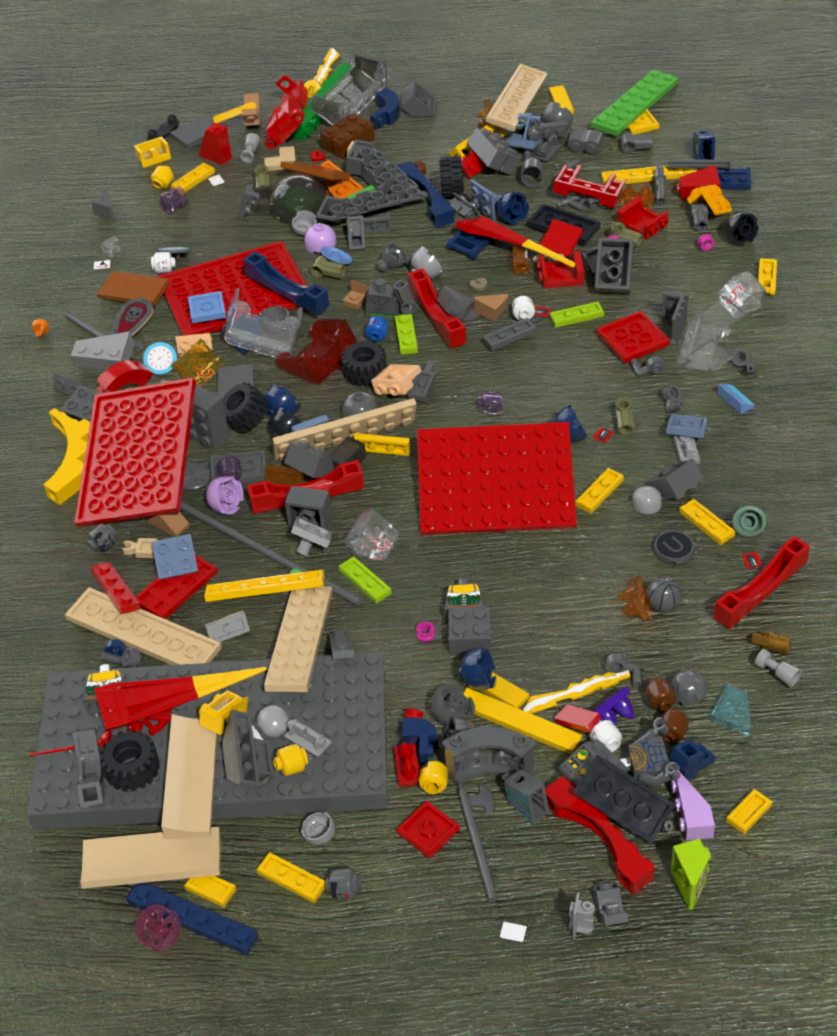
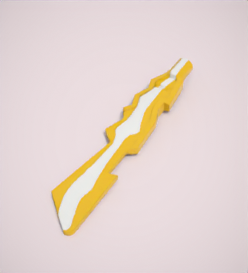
(323, 70)
(575, 691)

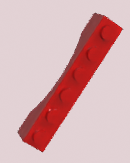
(447, 325)
(341, 480)
(740, 602)
(631, 867)

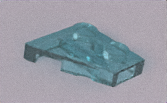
(733, 710)

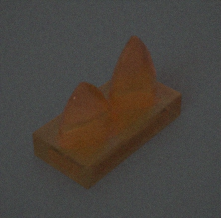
(484, 112)
(629, 194)
(283, 475)
(638, 593)

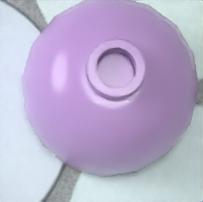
(318, 237)
(224, 495)

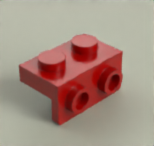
(472, 165)

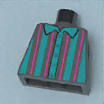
(526, 795)

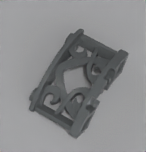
(467, 763)

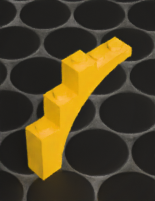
(68, 476)

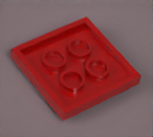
(633, 336)

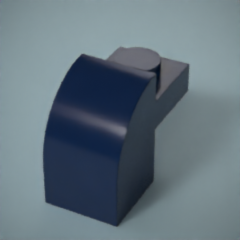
(422, 734)
(691, 758)

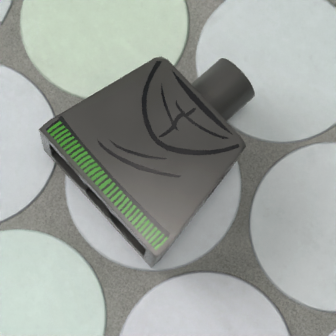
(382, 300)

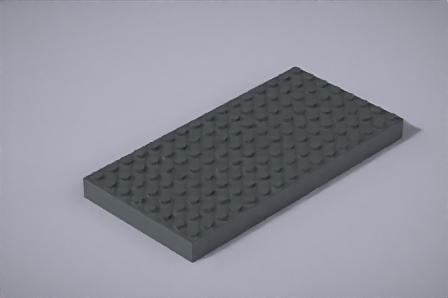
(341, 704)

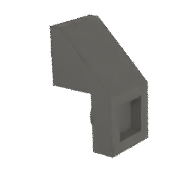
(610, 903)

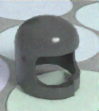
(532, 169)

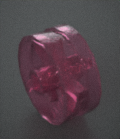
(158, 927)

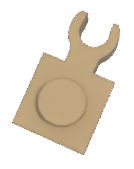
(141, 549)

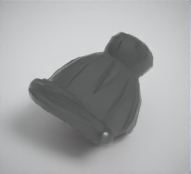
(392, 257)

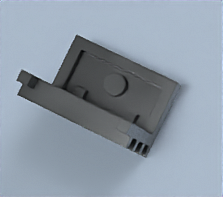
(675, 311)

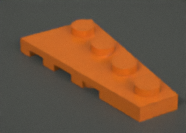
(340, 188)

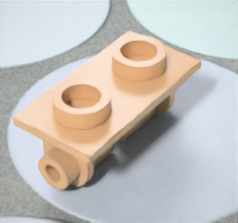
(186, 341)

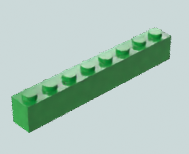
(312, 120)

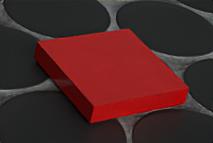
(561, 238)
(428, 829)

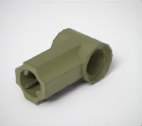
(262, 176)
(620, 230)
(323, 266)
(624, 415)

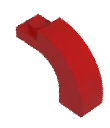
(123, 374)

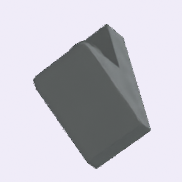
(103, 206)
(356, 232)

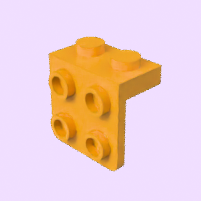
(713, 196)

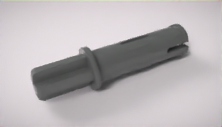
(659, 181)

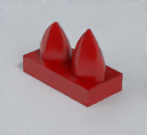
(407, 764)

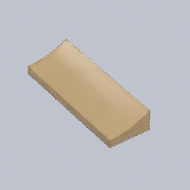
(189, 780)
(149, 859)

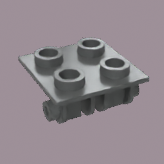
(80, 403)

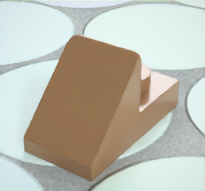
(357, 295)

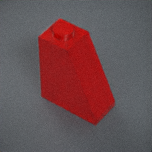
(216, 144)
(697, 179)

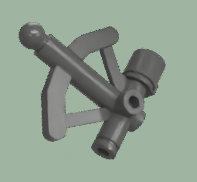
(592, 202)

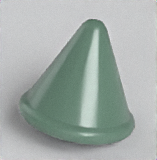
(749, 521)

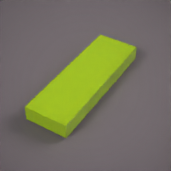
(576, 314)
(365, 579)

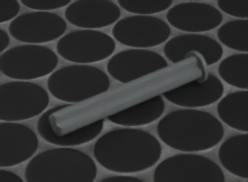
(699, 163)

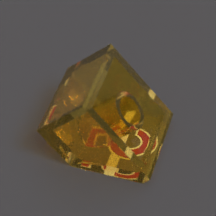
(197, 362)

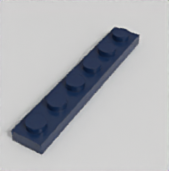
(196, 918)

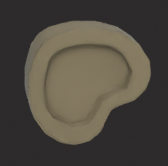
(479, 284)

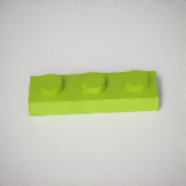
(406, 334)

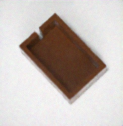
(340, 135)

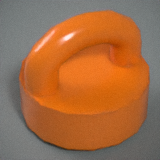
(40, 327)

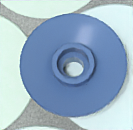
(336, 255)

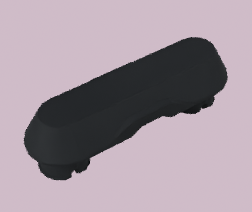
(165, 129)

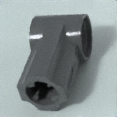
(630, 142)
(699, 214)
(405, 297)

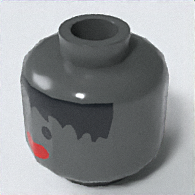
(343, 883)

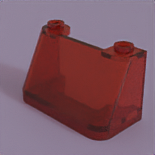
(323, 354)

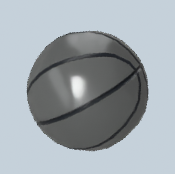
(663, 594)

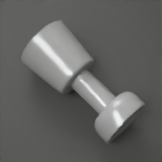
(251, 143)
(785, 672)

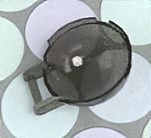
(290, 195)

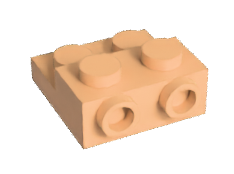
(395, 379)

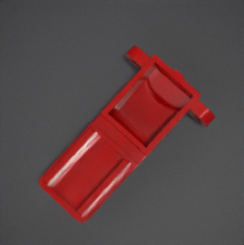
(288, 114)

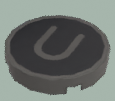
(674, 547)

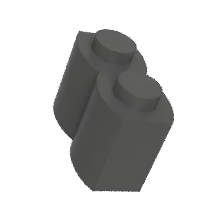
(585, 141)

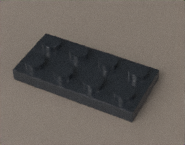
(545, 214)
(624, 799)

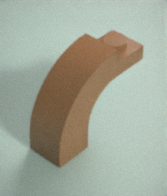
(252, 117)

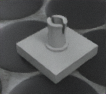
(310, 533)

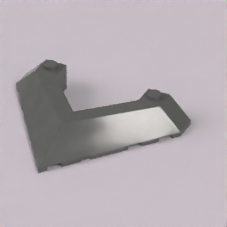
(390, 185)

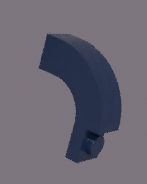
(389, 112)

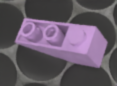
(695, 812)

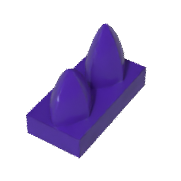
(620, 703)

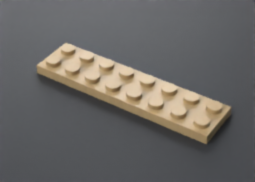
(516, 97)
(336, 431)
(142, 631)
(298, 640)

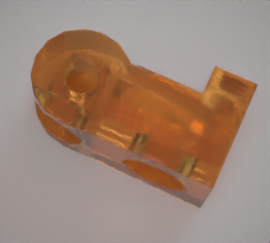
(521, 262)

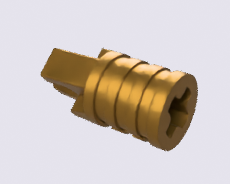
(773, 642)

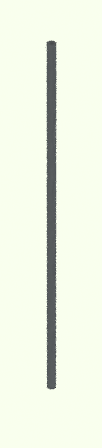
(264, 550)

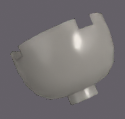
(421, 259)

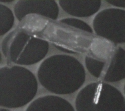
(259, 332)
(701, 337)

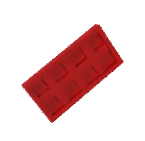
(168, 594)

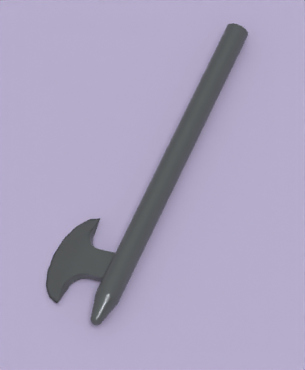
(95, 332)
(485, 800)

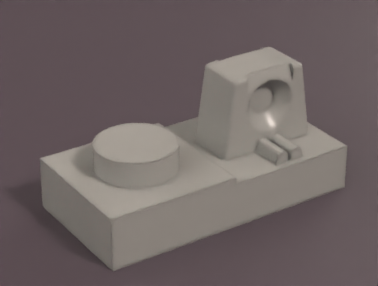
(686, 448)
(227, 627)

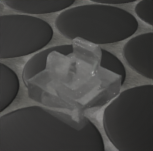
(109, 245)

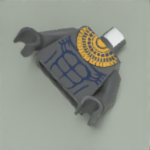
(649, 759)

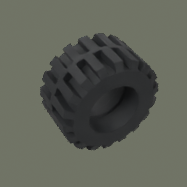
(451, 176)
(363, 362)
(244, 407)
(134, 774)

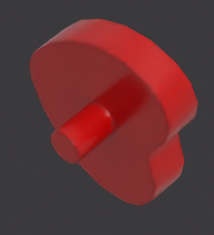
(317, 156)

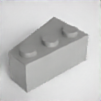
(103, 351)

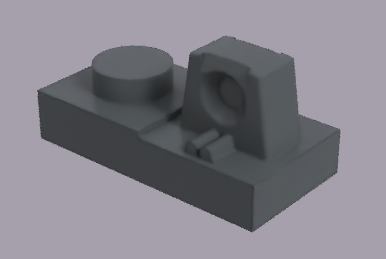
(249, 197)

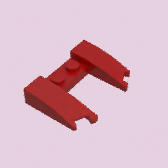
(608, 194)

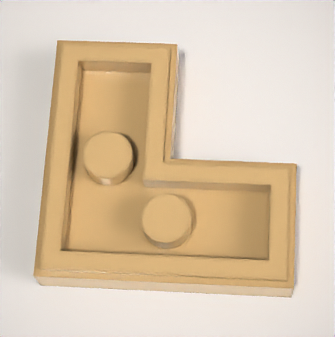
(286, 154)

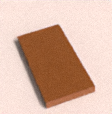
(315, 170)
(128, 286)

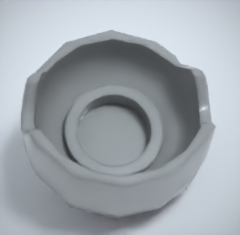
(303, 221)
(647, 500)
(273, 720)
(318, 828)

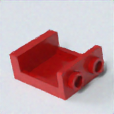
(641, 219)
(559, 274)

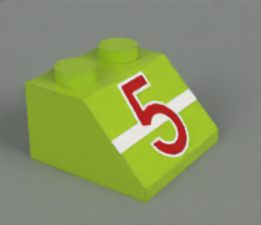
(690, 869)

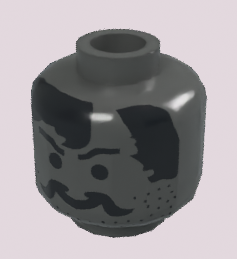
(102, 537)

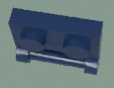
(735, 179)
(474, 241)

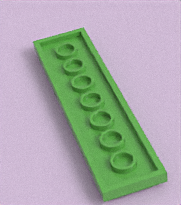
(634, 102)

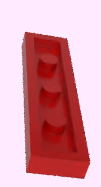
(115, 588)

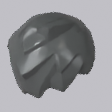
(275, 313)
(689, 687)

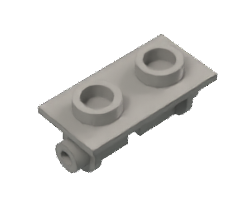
(306, 738)
(581, 916)

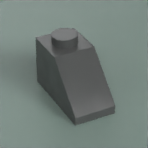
(455, 302)

